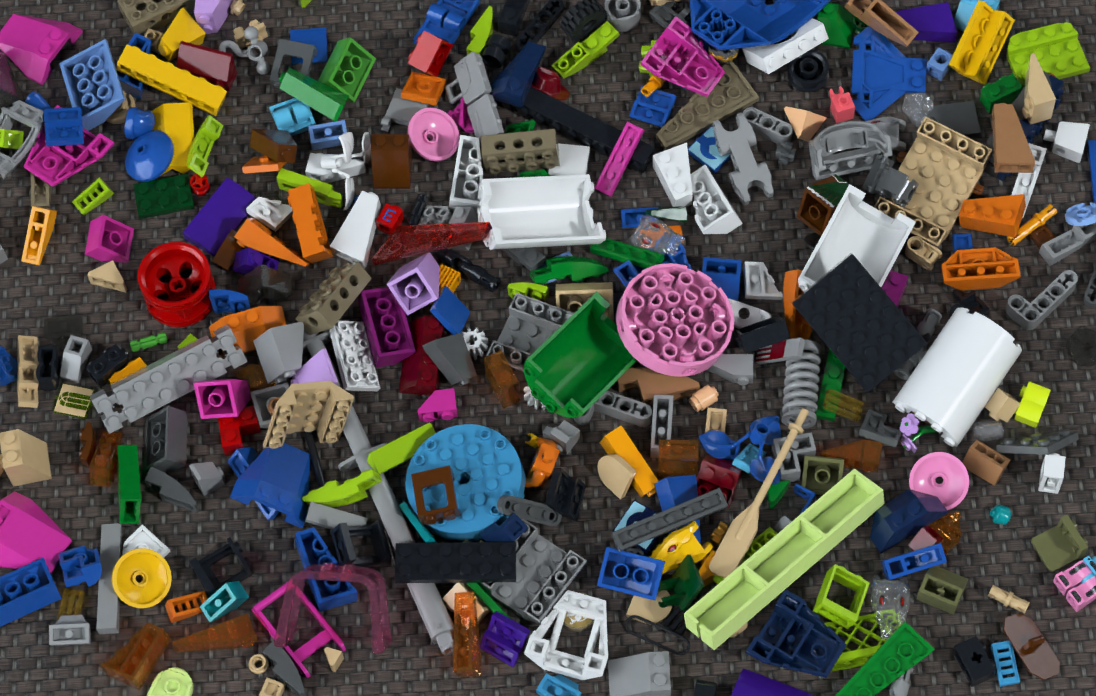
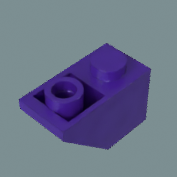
(249, 259)

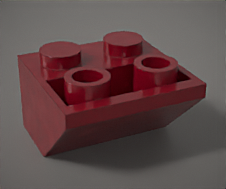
(716, 474)

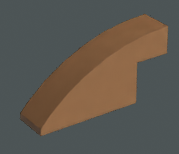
(883, 20)
(654, 383)

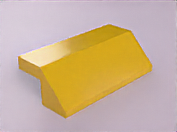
(981, 42)
(177, 123)

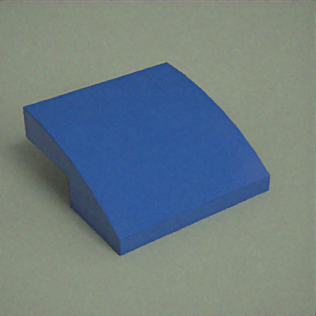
(312, 36)
(653, 109)
(63, 126)
(228, 301)

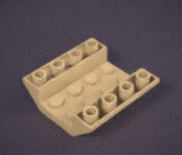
(309, 408)

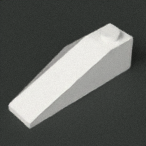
(711, 205)

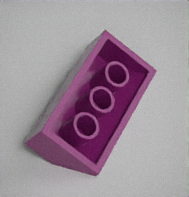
(385, 327)

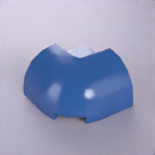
(80, 566)

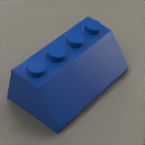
(26, 591)

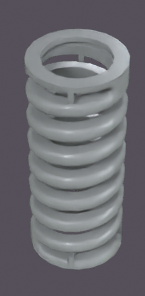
(794, 381)

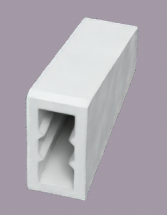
(358, 230)

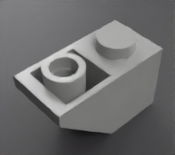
(75, 358)

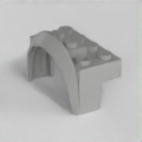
(847, 136)

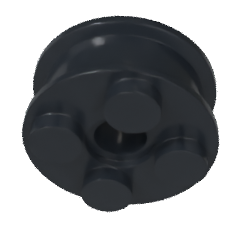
(808, 81)

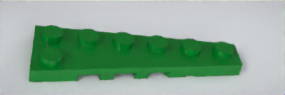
(888, 663)

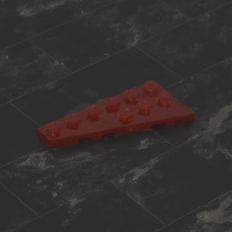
(422, 239)

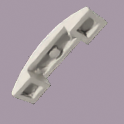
(1026, 181)

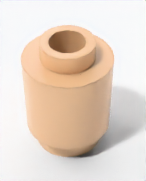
(704, 398)

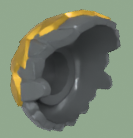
(723, 56)

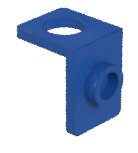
(810, 495)

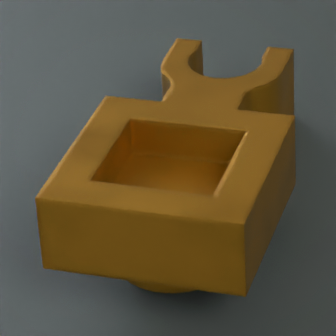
(718, 535)

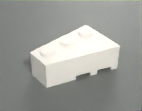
(674, 174)

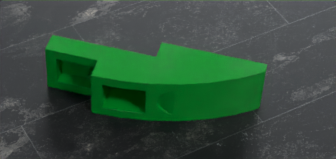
(575, 267)

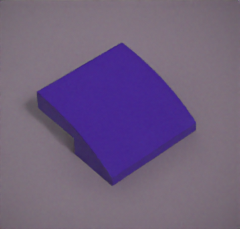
(504, 639)

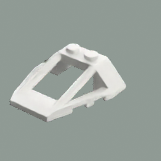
(544, 653)

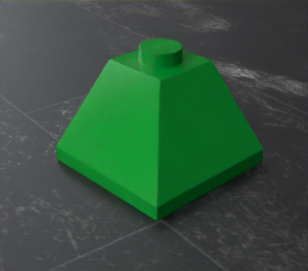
(838, 25)

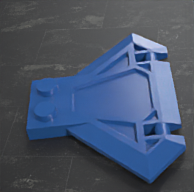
(882, 74)

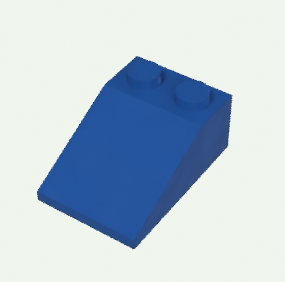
(630, 573)

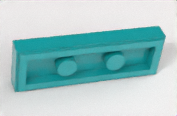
(421, 529)

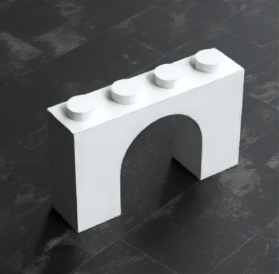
(771, 57)

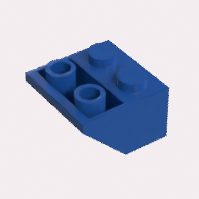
(724, 274)

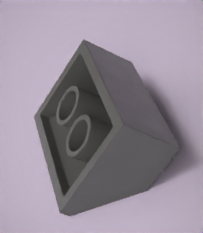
(166, 440)

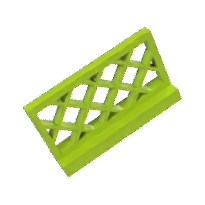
(858, 657)

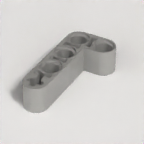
(1045, 298)
(614, 410)

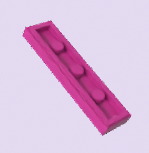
(619, 159)

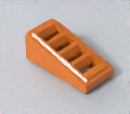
(176, 602)

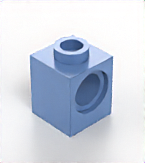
(936, 69)

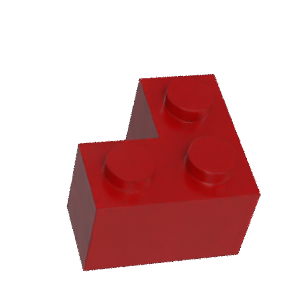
(235, 427)

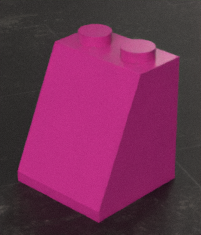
(222, 397)

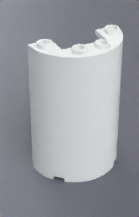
(538, 212)
(861, 231)
(958, 374)

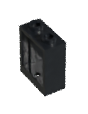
(761, 334)

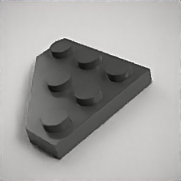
(1038, 443)

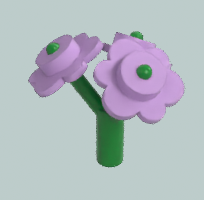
(909, 426)

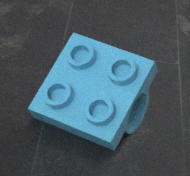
(292, 116)

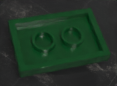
(163, 196)

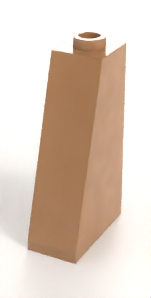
(1009, 142)

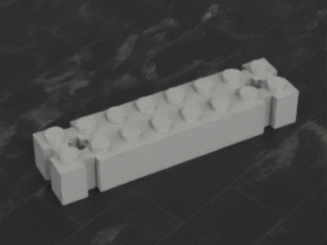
(168, 378)

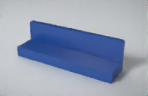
(239, 462)

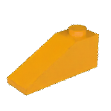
(38, 234)

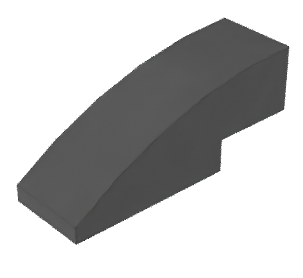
(170, 490)
(284, 668)

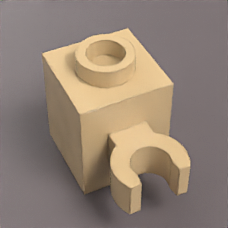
(1002, 405)

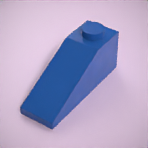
(913, 561)

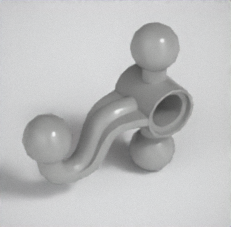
(251, 34)

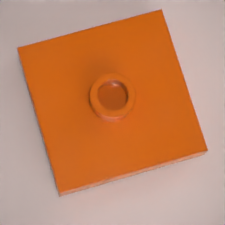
(423, 88)
(262, 164)

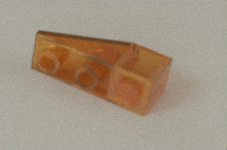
(858, 454)
(105, 459)

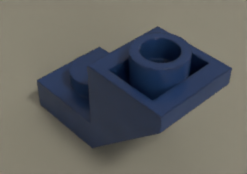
(506, 532)

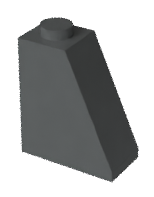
(452, 358)

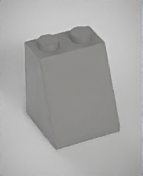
(281, 351)

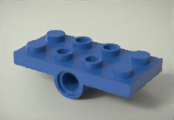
(448, 18)

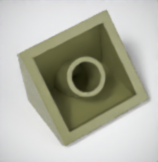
(821, 473)

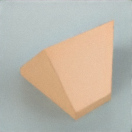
(804, 122)

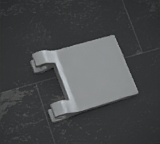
(400, 111)

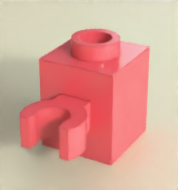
(841, 105)

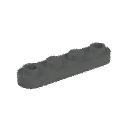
(528, 510)

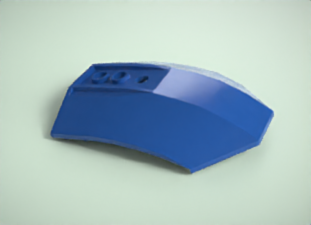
(749, 22)

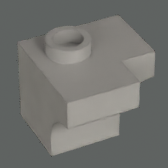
(564, 435)

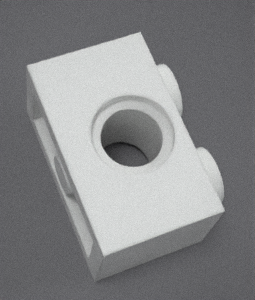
(1051, 473)

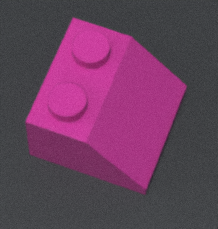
(109, 240)

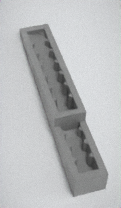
(1067, 243)
(108, 601)

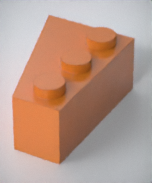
(993, 214)

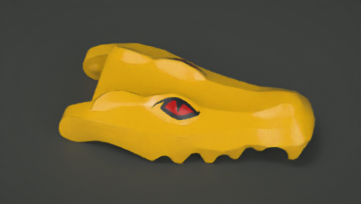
(678, 545)

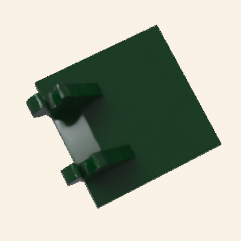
(685, 583)

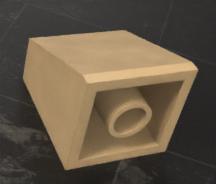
(24, 457)

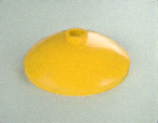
(154, 574)

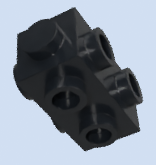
(107, 364)

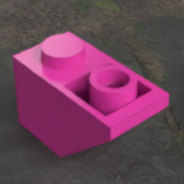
(439, 406)

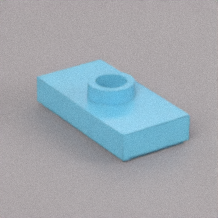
(746, 456)

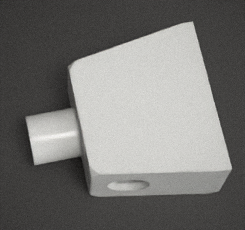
(1068, 140)

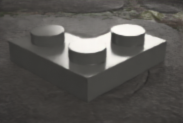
(874, 429)

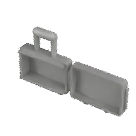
(475, 92)

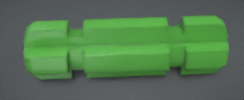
(149, 341)

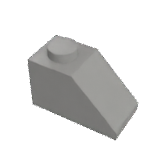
(207, 476)

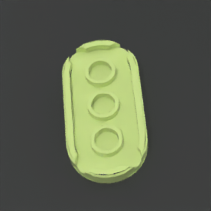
(171, 683)

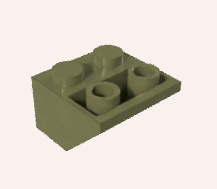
(942, 589)

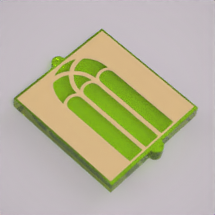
(73, 401)

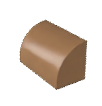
(985, 462)

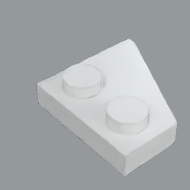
(270, 212)
(759, 283)

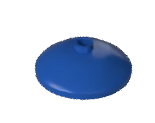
(149, 156)

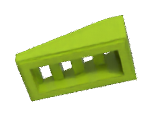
(94, 187)

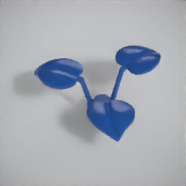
(760, 432)

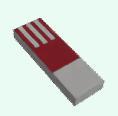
(781, 351)

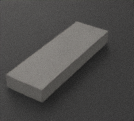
(331, 517)

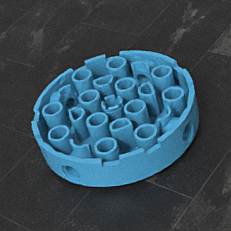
(476, 457)

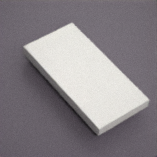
(354, 356)

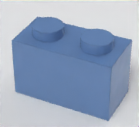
(326, 134)

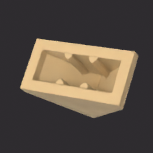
(107, 277)

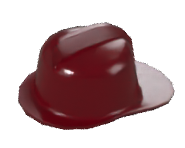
(549, 83)

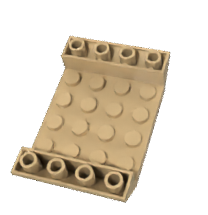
(947, 173)

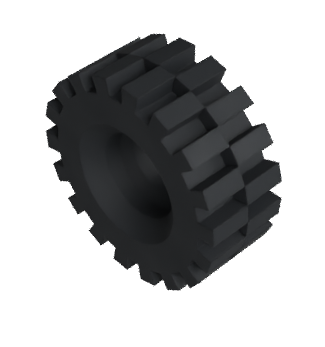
(583, 20)

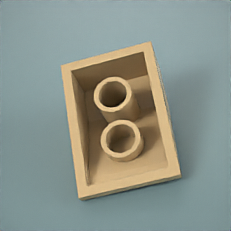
(1038, 95)

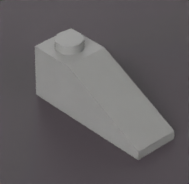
(734, 368)

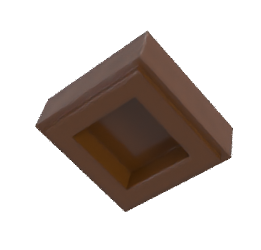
(1041, 236)

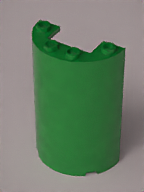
(578, 361)

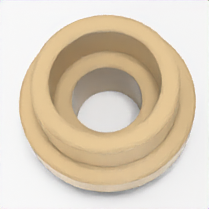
(237, 7)
(255, 659)

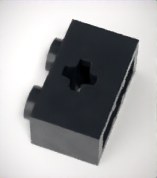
(974, 671)

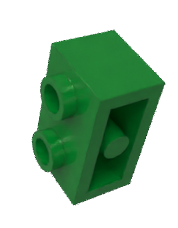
(1001, 91)

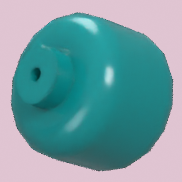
(1000, 514)

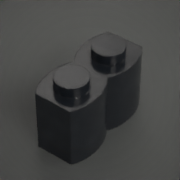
(48, 368)

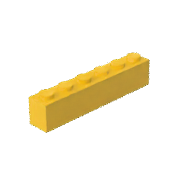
(171, 79)

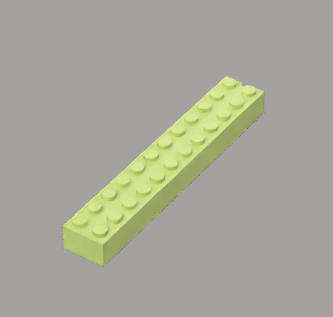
(783, 559)

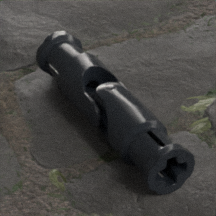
(474, 272)

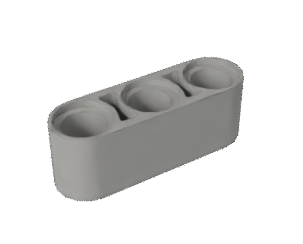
(771, 133)

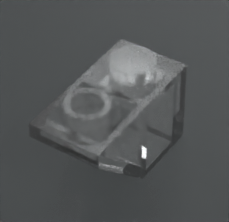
(916, 107)

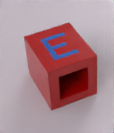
(389, 218)

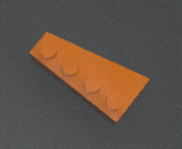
(309, 223)

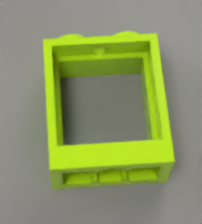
(833, 611)

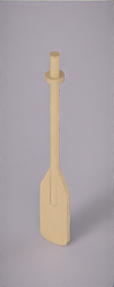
(745, 525)

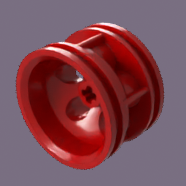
(182, 306)

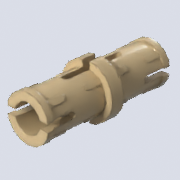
(1008, 599)

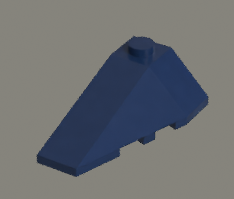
(516, 79)

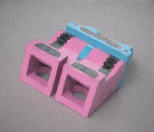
(1078, 583)

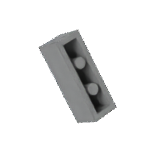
(661, 422)

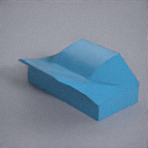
(557, 686)

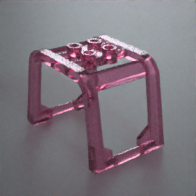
(368, 576)

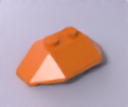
(980, 269)
(251, 324)

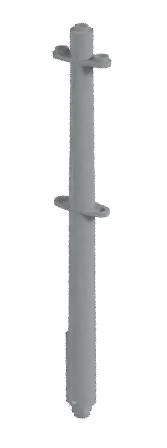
(424, 594)

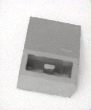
(449, 215)

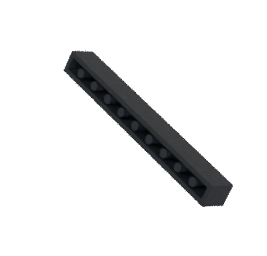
(578, 125)

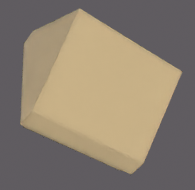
(334, 658)

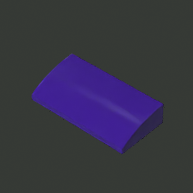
(218, 216)
(754, 684)

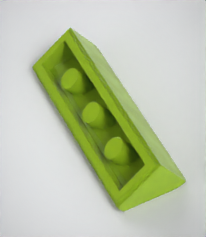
(399, 449)

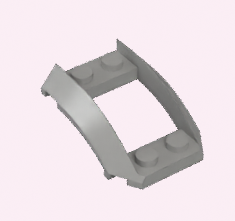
(27, 115)

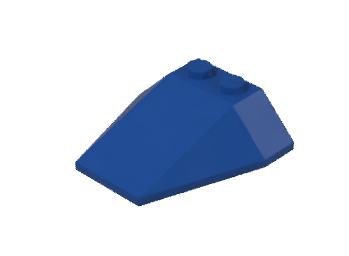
(278, 481)

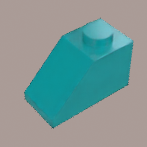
(224, 601)

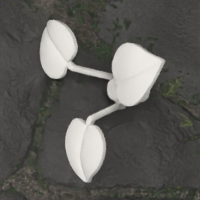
(334, 161)

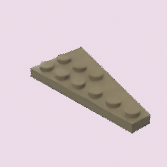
(726, 99)

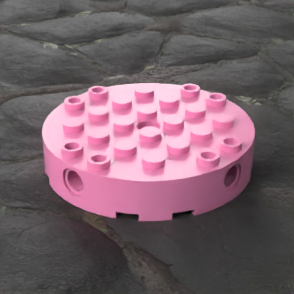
(674, 320)

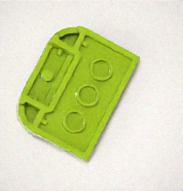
(1054, 47)

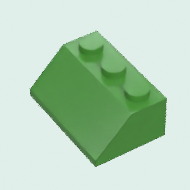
(347, 68)

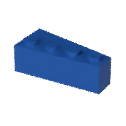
(326, 593)

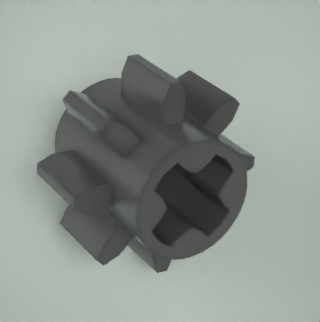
(785, 153)

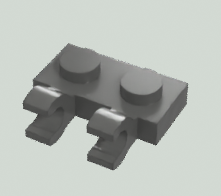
(665, 13)

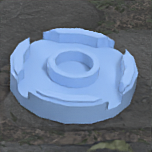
(1081, 215)

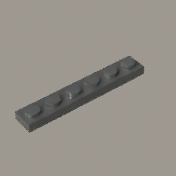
(669, 519)

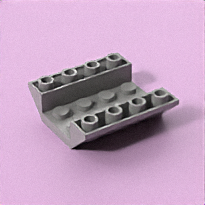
(527, 329)
(541, 576)

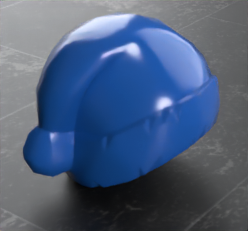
(138, 122)

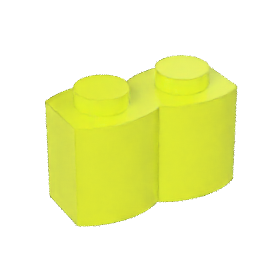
(1032, 404)

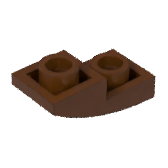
(226, 253)
(88, 440)

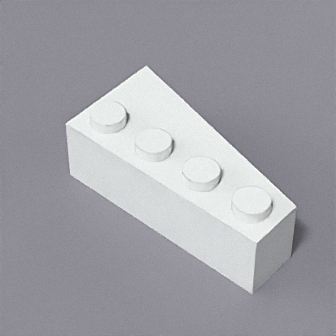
(467, 174)

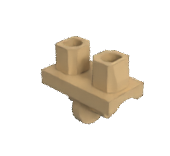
(241, 40)

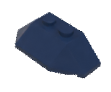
(904, 517)

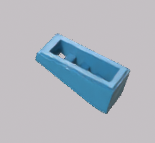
(1001, 646)

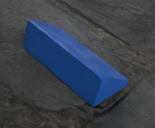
(631, 217)

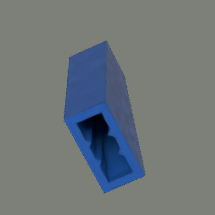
(676, 491)

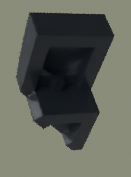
(971, 302)

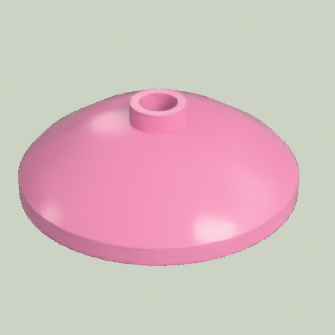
(439, 128)
(943, 465)

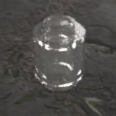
(988, 430)

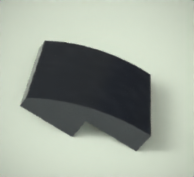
(565, 494)

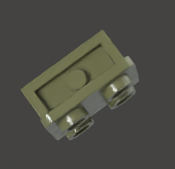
(1060, 544)

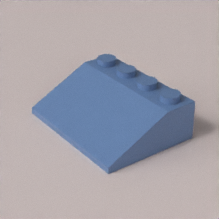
(93, 84)

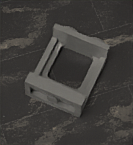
(295, 49)

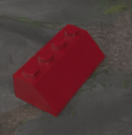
(418, 371)

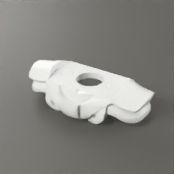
(756, 314)

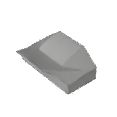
(70, 631)

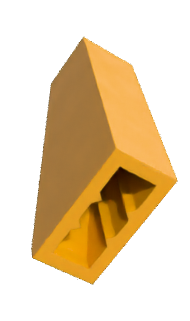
(620, 443)

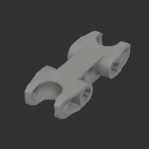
(747, 172)

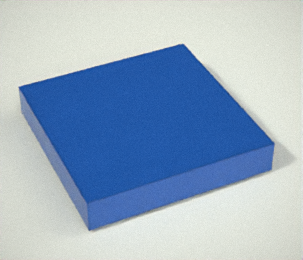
(450, 311)

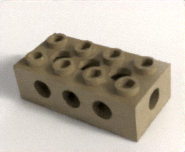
(152, 13)
(520, 145)
(333, 298)

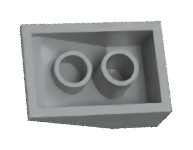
(640, 675)

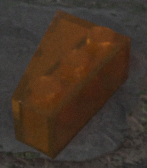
(138, 656)

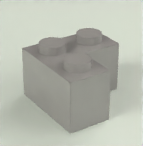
(801, 446)

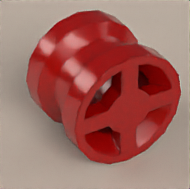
(203, 181)

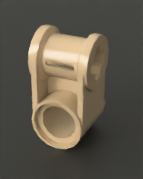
(924, 254)

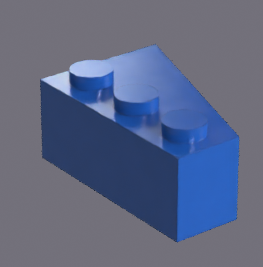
(128, 83)

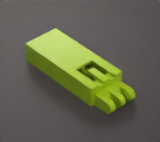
(324, 192)

